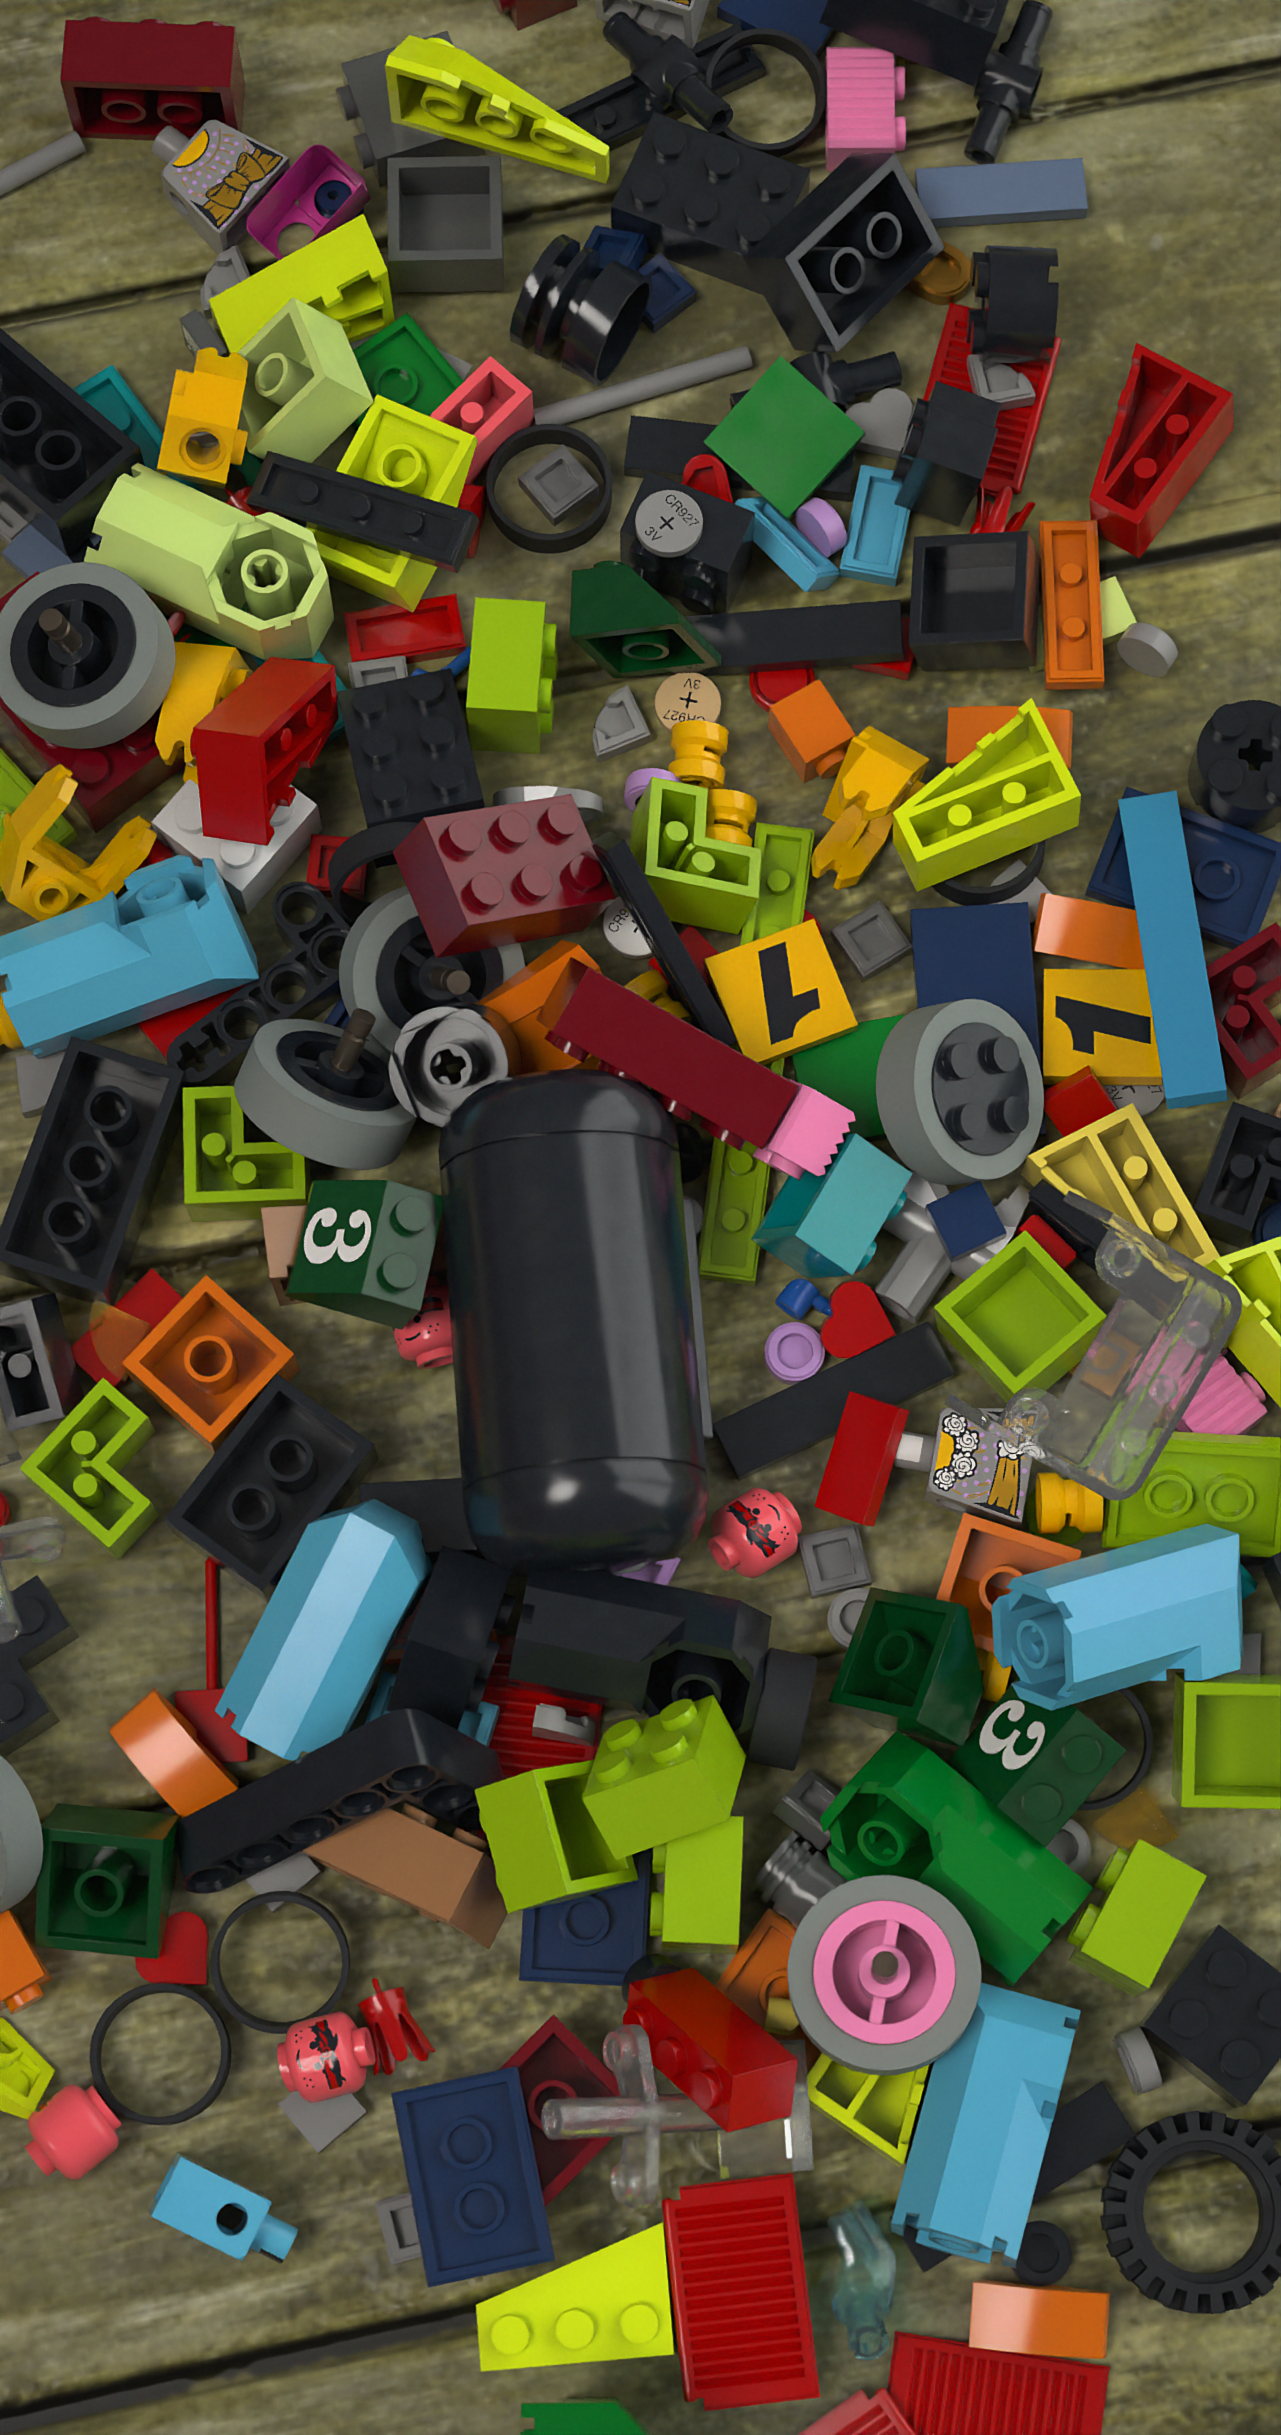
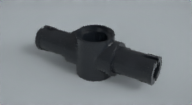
(667, 72)
(1008, 82)
(844, 380)

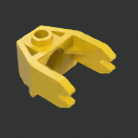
(208, 403)
(199, 683)
(870, 786)
(46, 876)

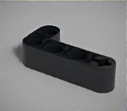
(257, 1000)

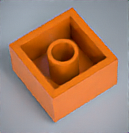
(209, 1363)

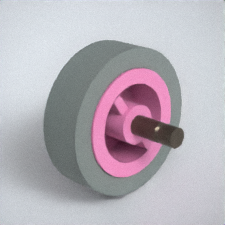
(883, 1975)

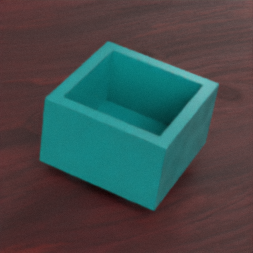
(831, 1219)

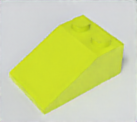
(406, 454)

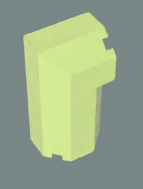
(213, 559)

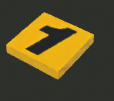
(781, 993)
(1099, 1022)

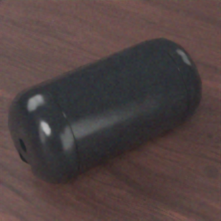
(574, 1324)

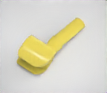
(780, 2017)

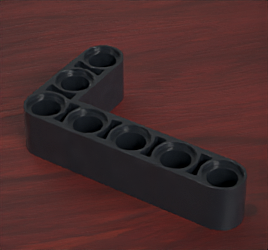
(332, 1789)

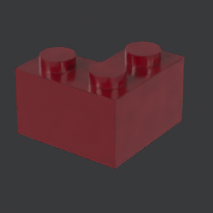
(1243, 992)

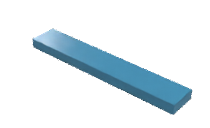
(1172, 951)

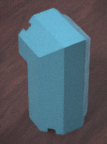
(125, 957)
(1124, 1618)
(327, 1629)
(986, 2127)

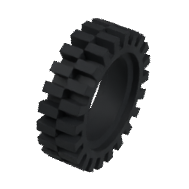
(1126, 2228)

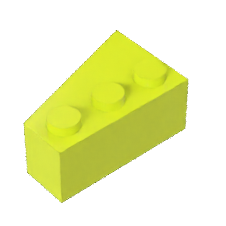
(585, 2311)

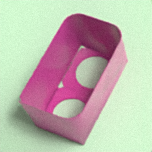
(302, 181)

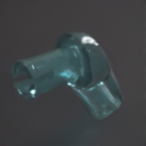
(863, 2281)

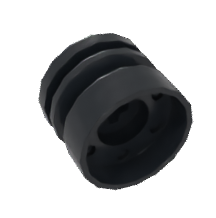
(575, 307)

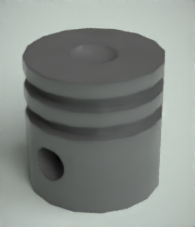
(795, 1879)

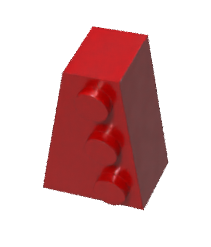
(1157, 448)
(257, 744)

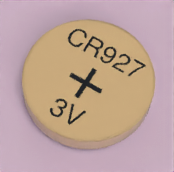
(685, 699)

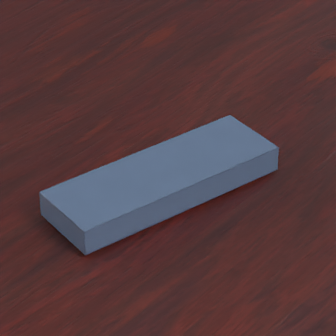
(1003, 192)

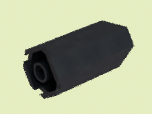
(639, 1645)

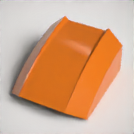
(523, 997)

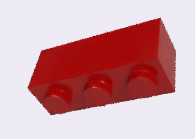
(713, 2049)

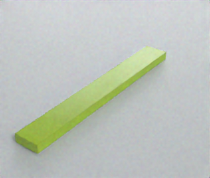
(737, 1178)

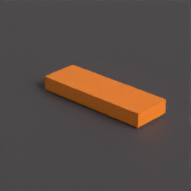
(1070, 605)

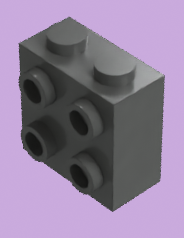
(367, 101)

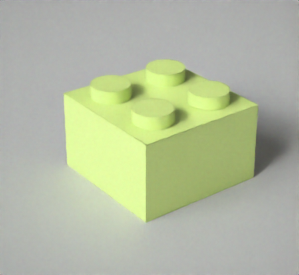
(300, 384)

